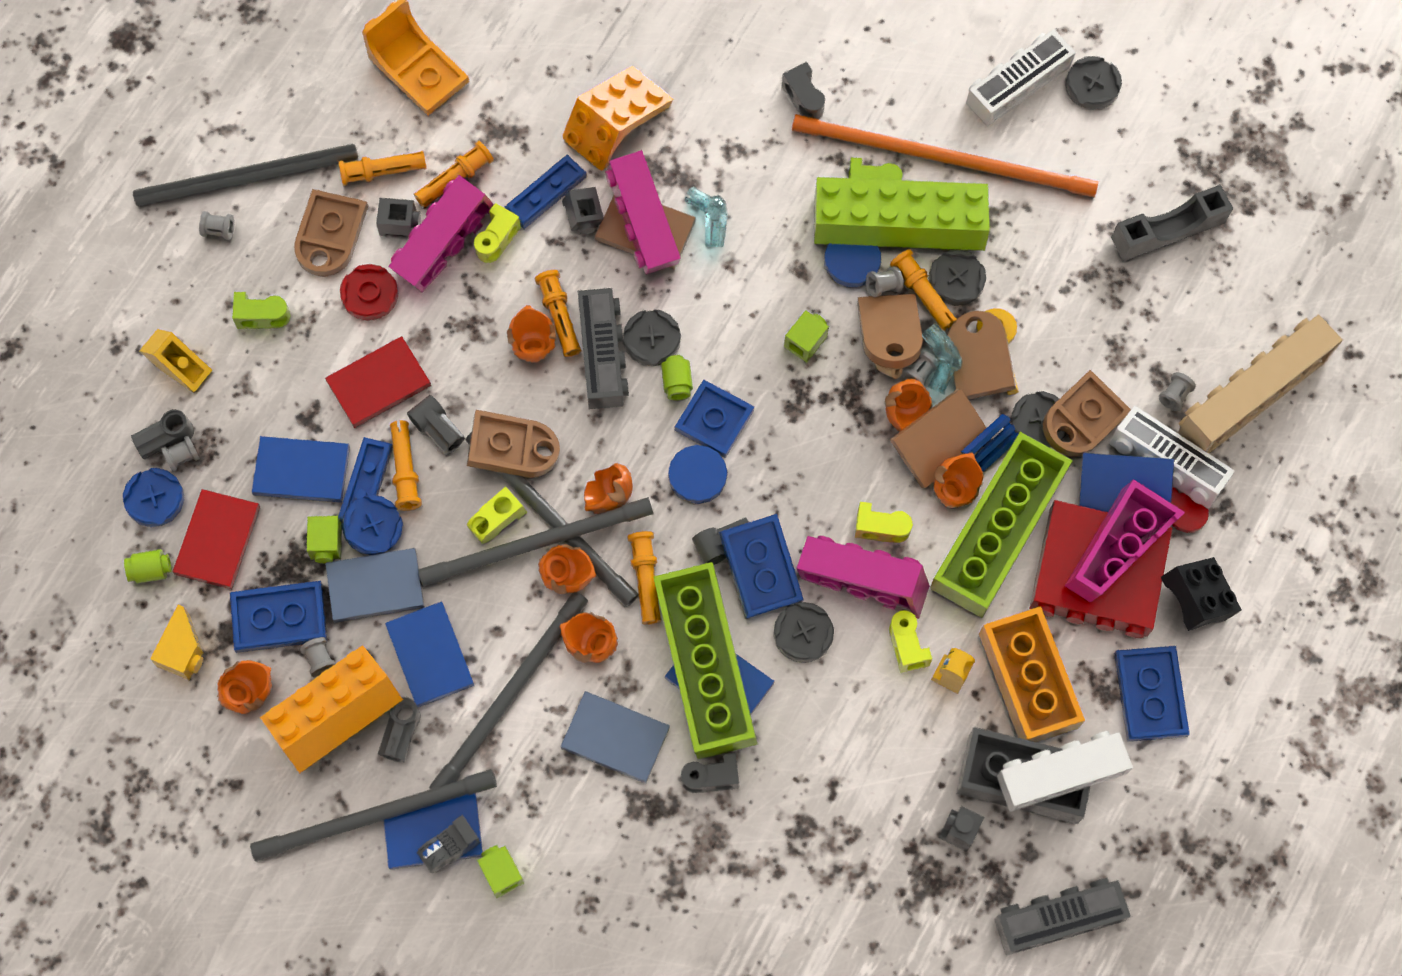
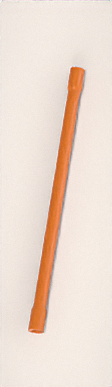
(1071, 183)

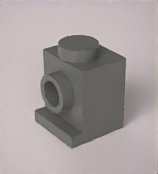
(585, 202)
(390, 213)
(961, 828)

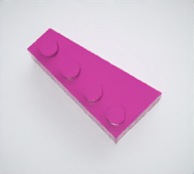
(642, 212)
(441, 233)
(1125, 534)
(864, 573)

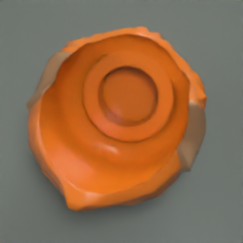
(531, 335)
(907, 403)
(958, 480)
(609, 489)
(566, 569)
(589, 637)
(244, 686)

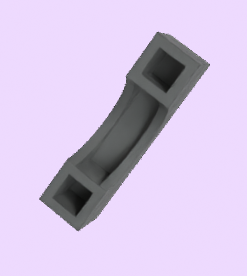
(1198, 214)

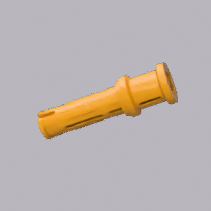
(463, 166)
(367, 169)
(916, 279)
(557, 299)
(405, 479)
(644, 564)

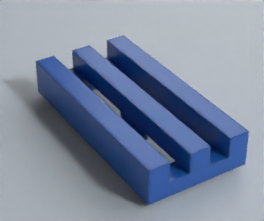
(993, 447)

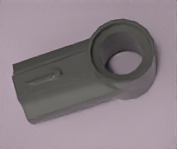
(431, 419)
(160, 434)
(710, 545)
(399, 732)

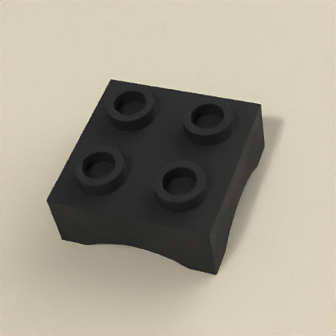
(1202, 593)

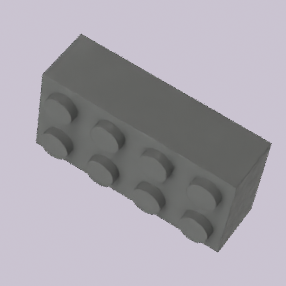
(984, 760)

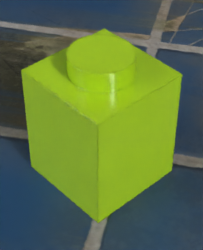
(806, 335)
(324, 538)
(500, 870)

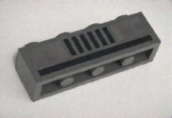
(600, 348)
(1061, 917)

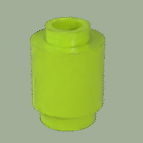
(677, 377)
(147, 566)

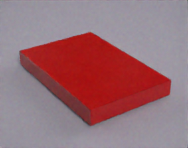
(378, 382)
(216, 539)

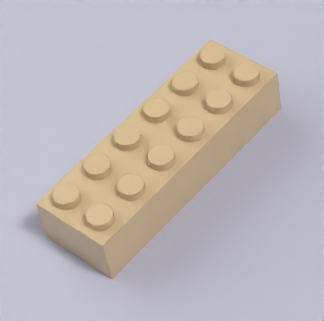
(1260, 385)

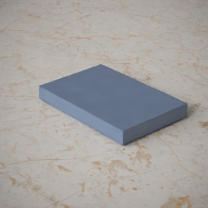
(374, 585)
(615, 737)

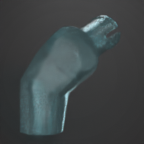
(715, 213)
(947, 355)

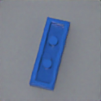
(546, 190)
(367, 472)

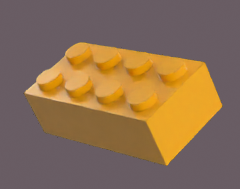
(1031, 676)
(331, 708)

